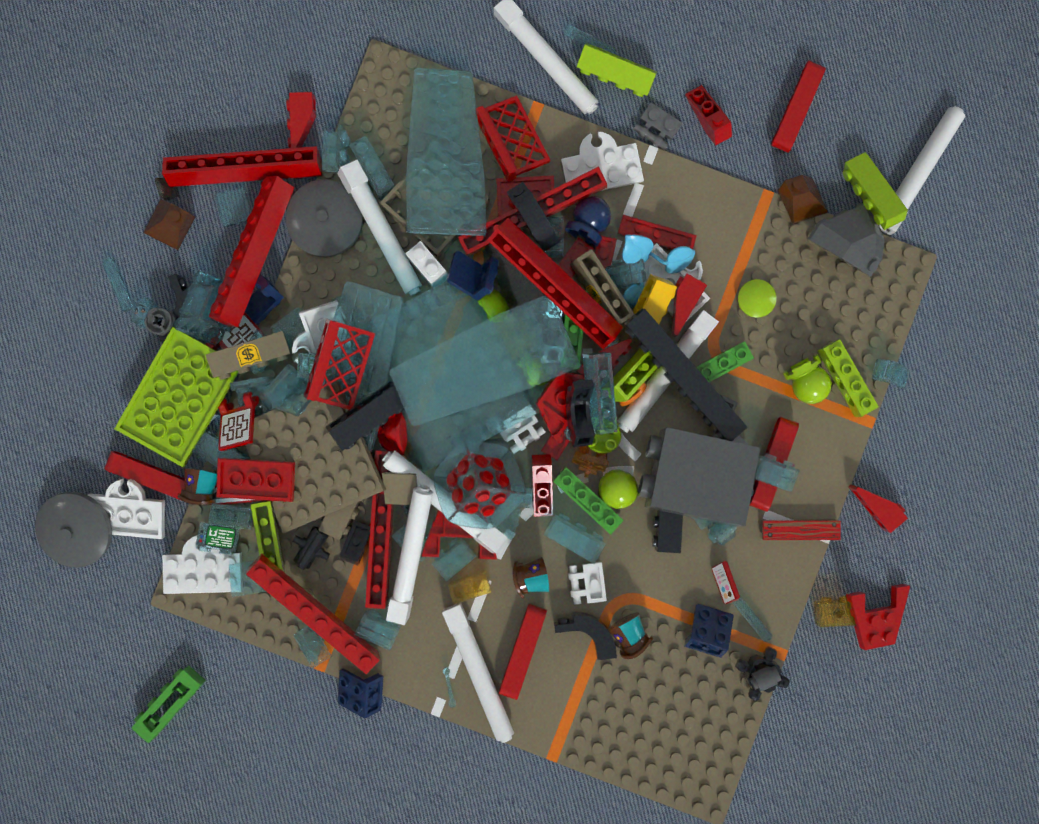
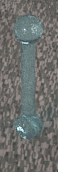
(452, 703)

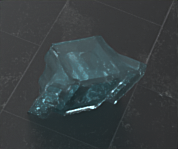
(196, 308)

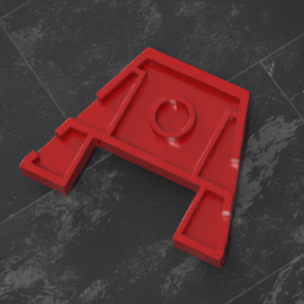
(443, 528)
(879, 625)

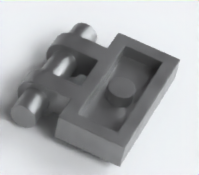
(660, 122)

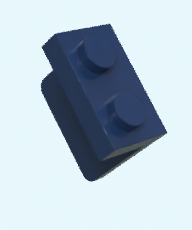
(471, 276)

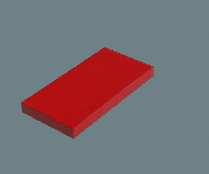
(255, 479)

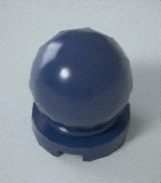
(590, 218)

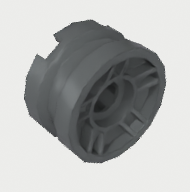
(152, 318)

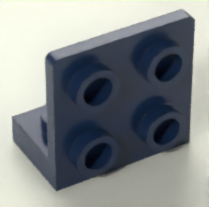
(263, 300)
(710, 631)
(360, 694)

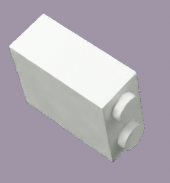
(427, 265)

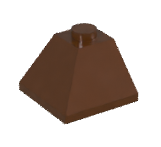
(801, 198)
(169, 224)

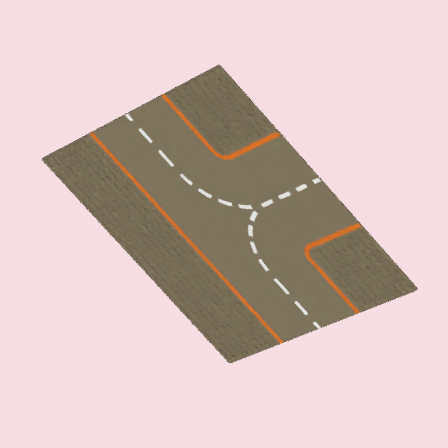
(673, 717)

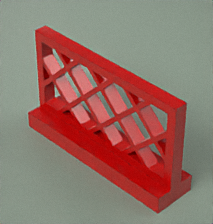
(496, 142)
(322, 359)

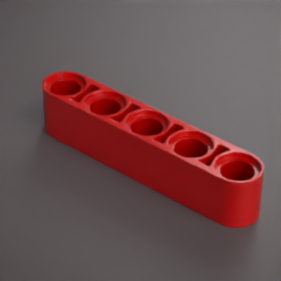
(798, 106)
(780, 447)
(145, 474)
(522, 651)

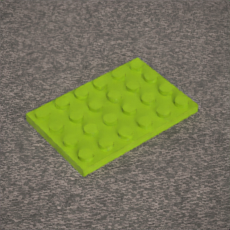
(175, 399)

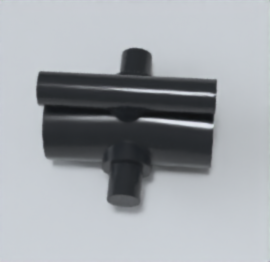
(310, 548)

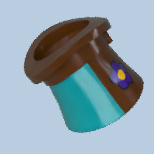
(198, 487)
(530, 577)
(631, 636)

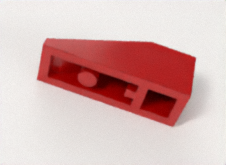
(686, 297)
(884, 512)

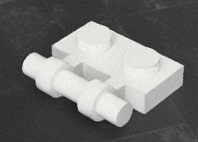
(514, 431)
(593, 580)

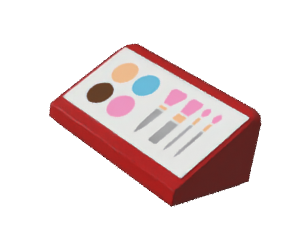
(725, 583)

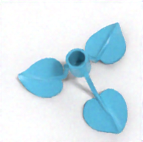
(640, 247)

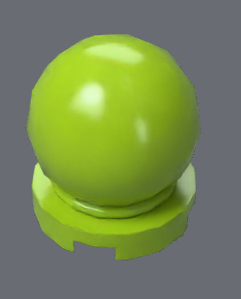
(809, 381)
(618, 489)

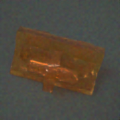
(589, 463)

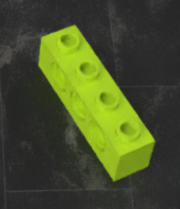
(847, 378)

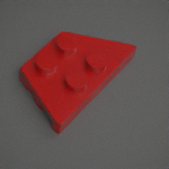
(553, 403)

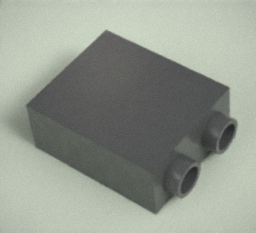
(699, 476)

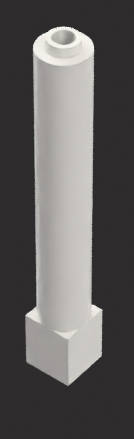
(513, 20)
(928, 158)
(356, 183)
(657, 384)
(488, 538)
(402, 598)
(460, 629)

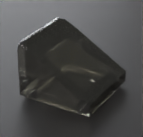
(164, 190)

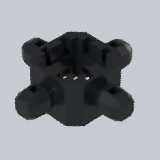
(749, 667)

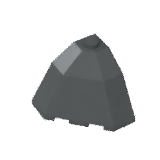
(852, 238)

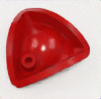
(394, 434)

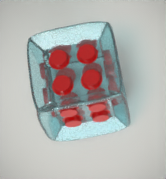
(478, 484)

